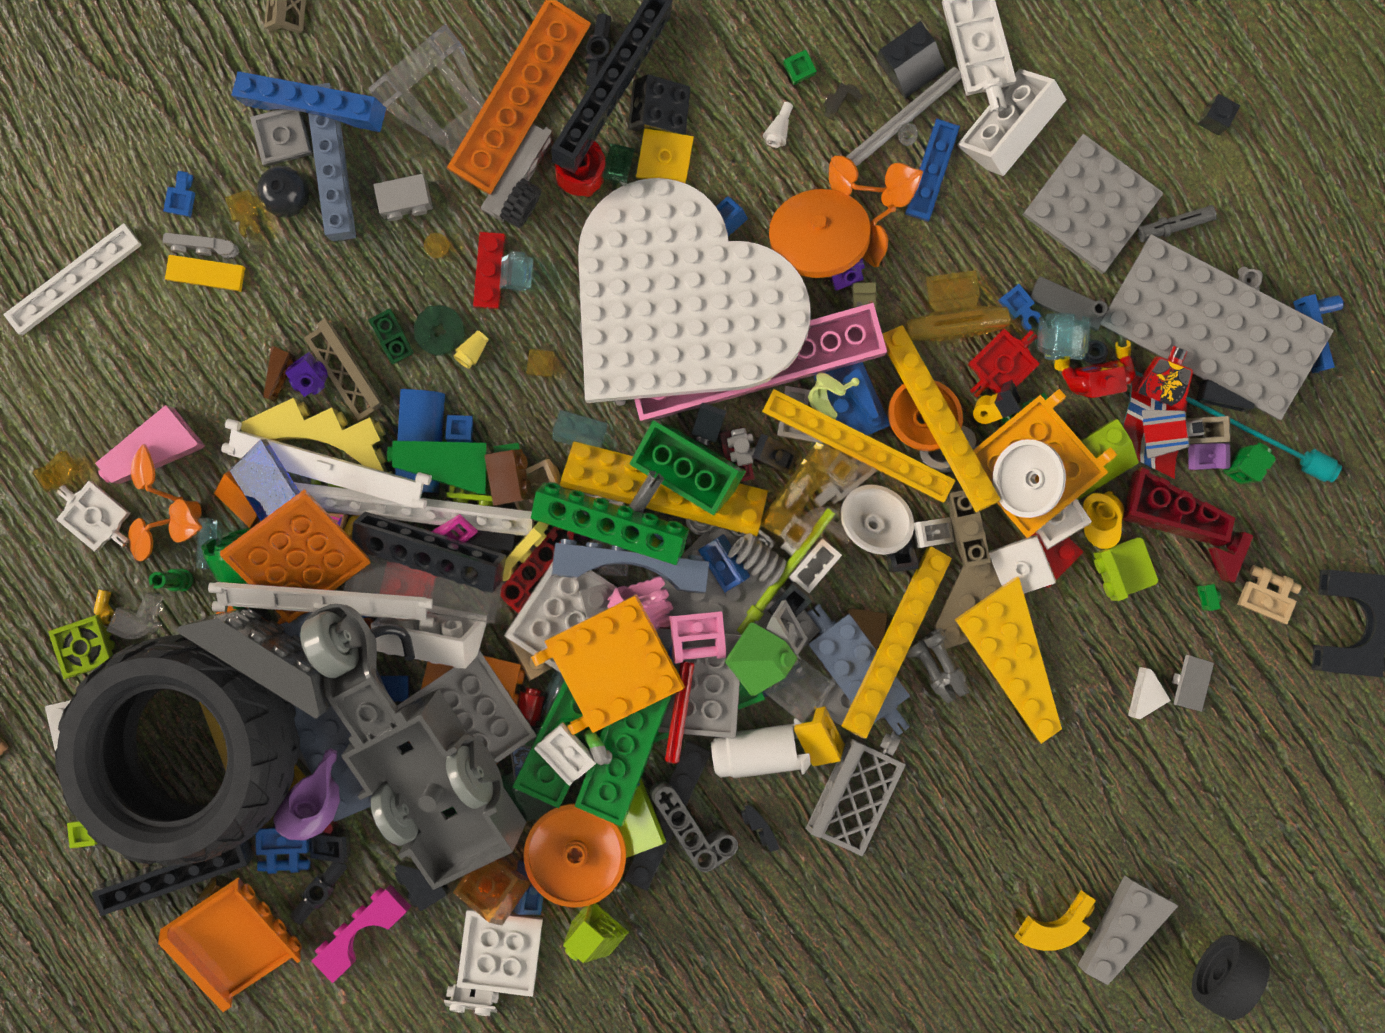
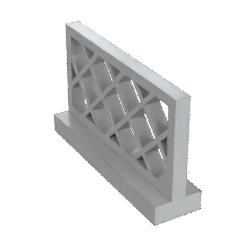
(834, 793)

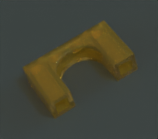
(818, 468)

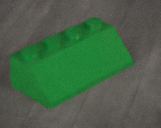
(687, 467)

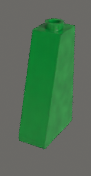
(447, 462)

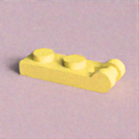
(522, 550)

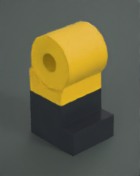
(998, 406)

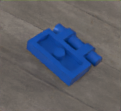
(271, 843)

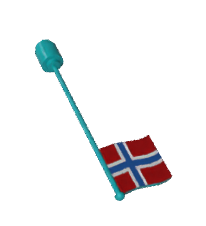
(1313, 463)

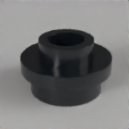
(1101, 348)

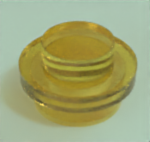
(436, 245)

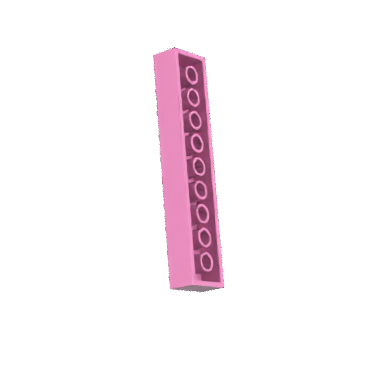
(830, 345)

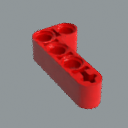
(541, 566)

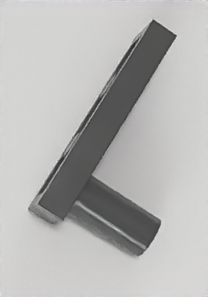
(1062, 300)

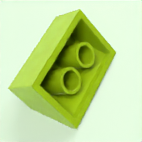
(1111, 436)

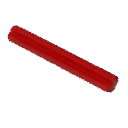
(679, 713)

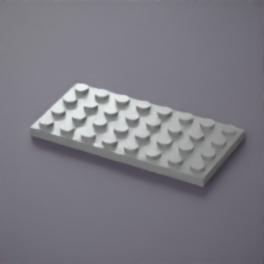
(1224, 324)

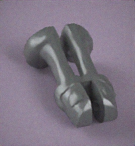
(940, 679)

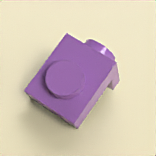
(1209, 456)

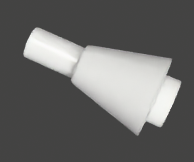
(777, 132)

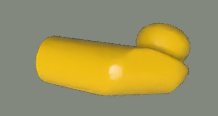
(102, 606)

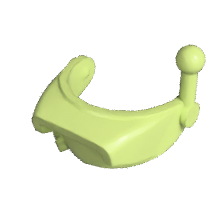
(818, 395)

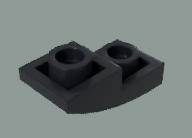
(756, 820)

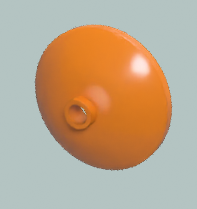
(904, 415)

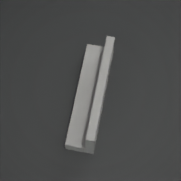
(521, 166)

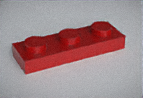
(488, 270)

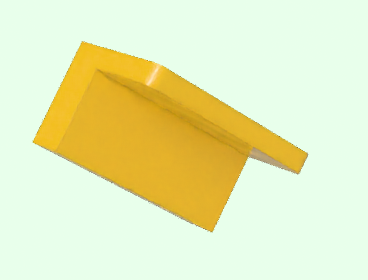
(820, 738)

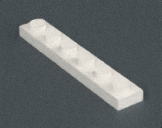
(72, 279)

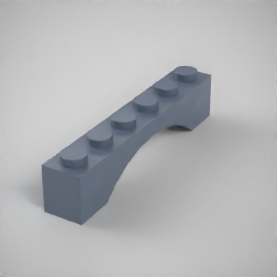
(576, 560)

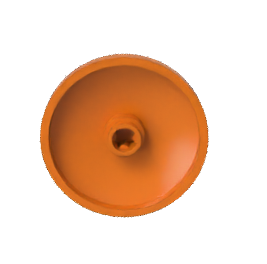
(820, 232)
(574, 856)

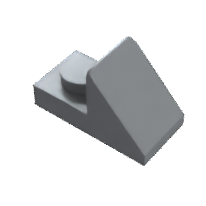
(786, 627)

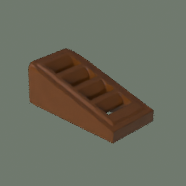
(276, 376)

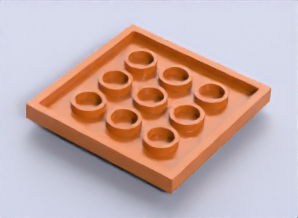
(296, 549)

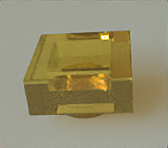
(540, 363)

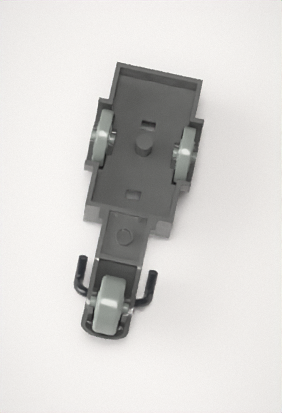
(416, 785)

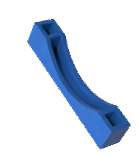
(343, 106)

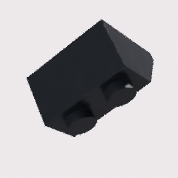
(911, 60)

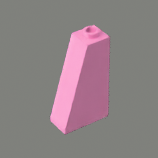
(166, 438)

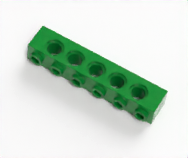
(597, 527)

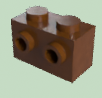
(508, 476)

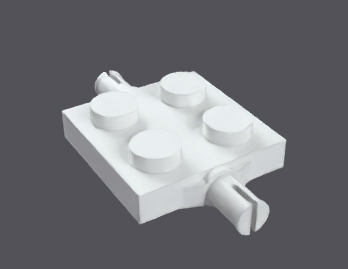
(93, 516)

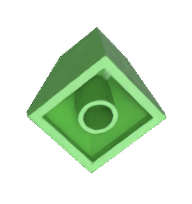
(760, 659)

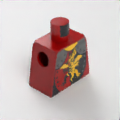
(1167, 379)

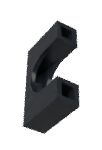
(1367, 654)

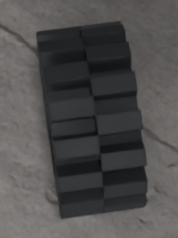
(520, 203)

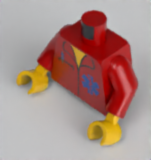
(1102, 378)

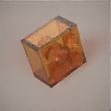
(493, 890)

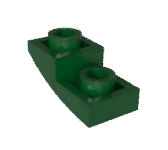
(391, 336)

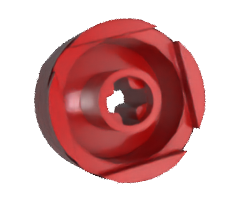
(587, 177)

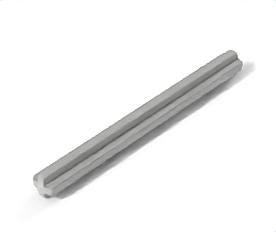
(905, 116)

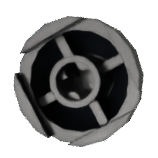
(282, 191)

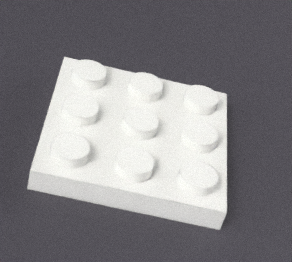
(500, 956)

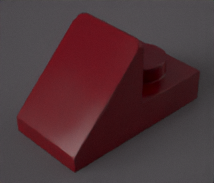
(1230, 562)

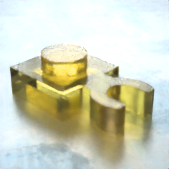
(242, 209)

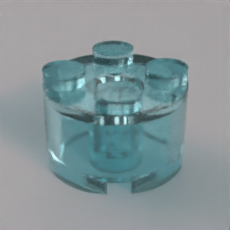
(1063, 336)

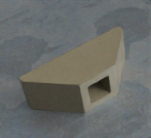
(968, 530)

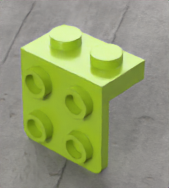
(1125, 569)

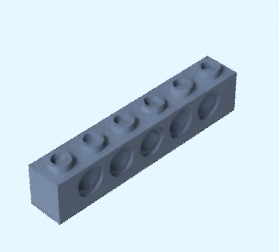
(332, 176)

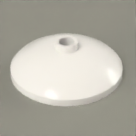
(1016, 474)
(881, 510)

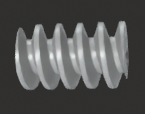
(759, 557)

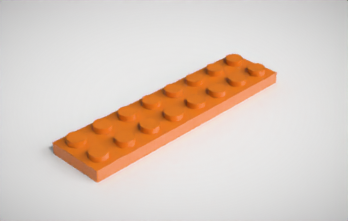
(518, 95)

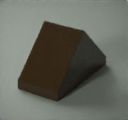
(871, 624)

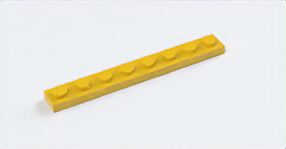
(940, 419)
(858, 446)
(896, 642)

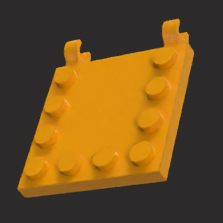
(1042, 423)
(612, 664)

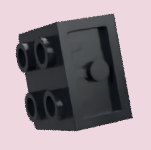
(659, 105)

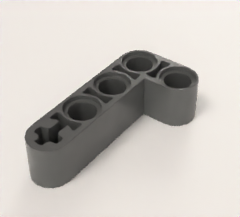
(686, 824)

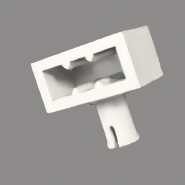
(813, 565)

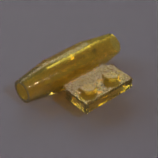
(955, 309)

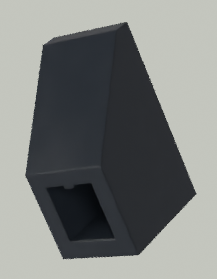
(419, 890)

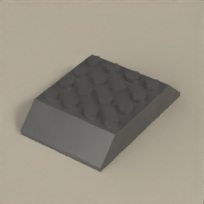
(262, 654)

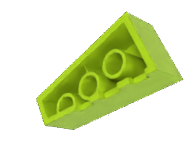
(593, 934)

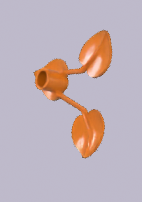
(900, 188)
(183, 514)

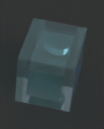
(516, 271)

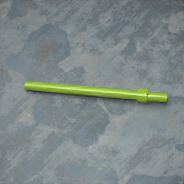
(756, 611)

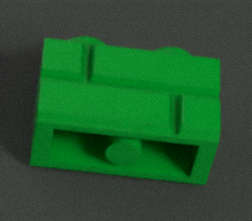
(1250, 464)

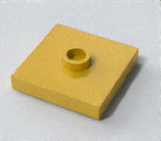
(664, 155)

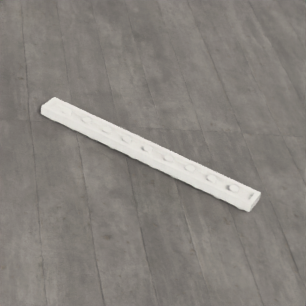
(436, 511)

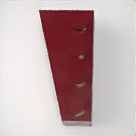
(1164, 507)

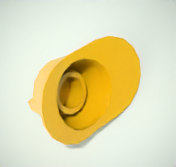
(1106, 517)

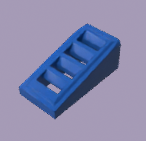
(861, 394)

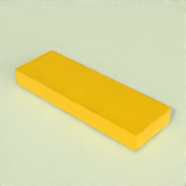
(205, 273)

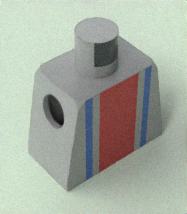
(1168, 431)

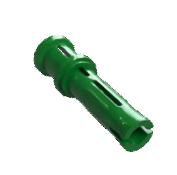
(171, 579)

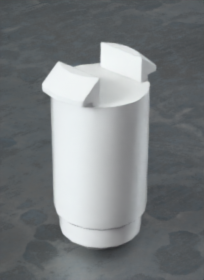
(758, 752)

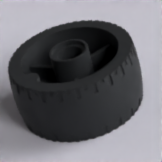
(1230, 977)

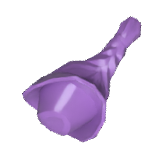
(309, 803)

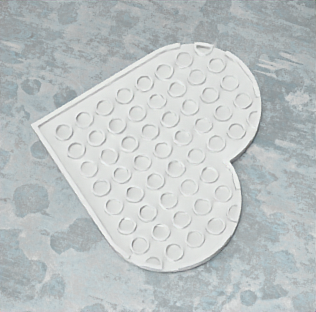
(678, 302)

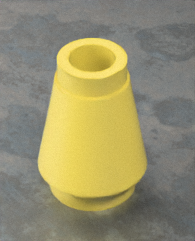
(470, 351)

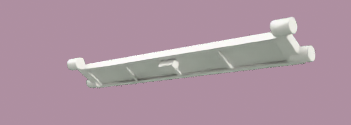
(333, 469)
(313, 599)

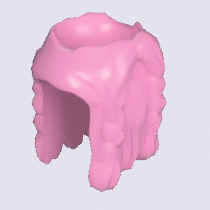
(652, 598)

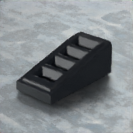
(1217, 395)

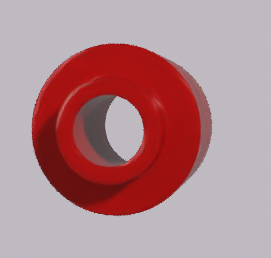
(531, 704)

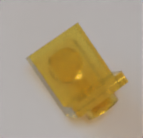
(56, 472)

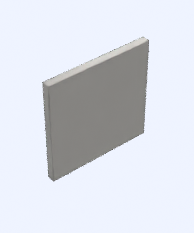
(1193, 683)

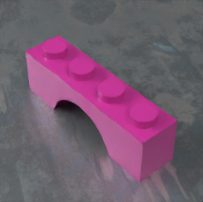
(339, 955)

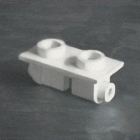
(480, 1003)

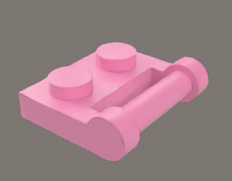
(697, 627)

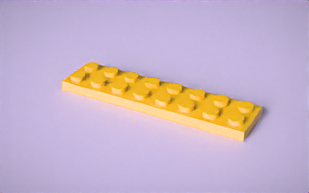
(612, 477)

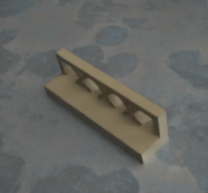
(276, 14)
(348, 363)

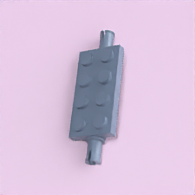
(847, 658)

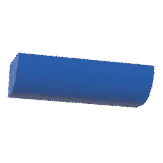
(421, 420)

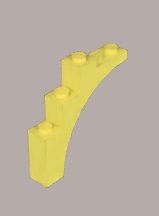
(291, 422)

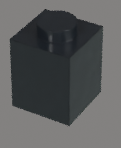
(1218, 114)

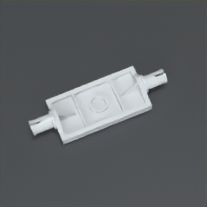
(980, 48)

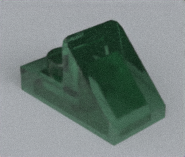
(618, 165)

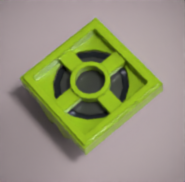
(84, 646)

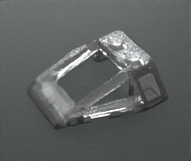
(412, 69)

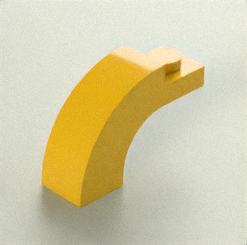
(1061, 932)

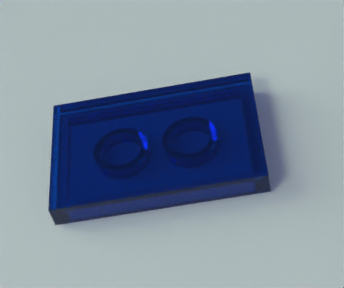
(263, 479)

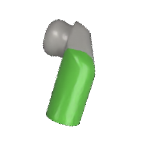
(597, 748)

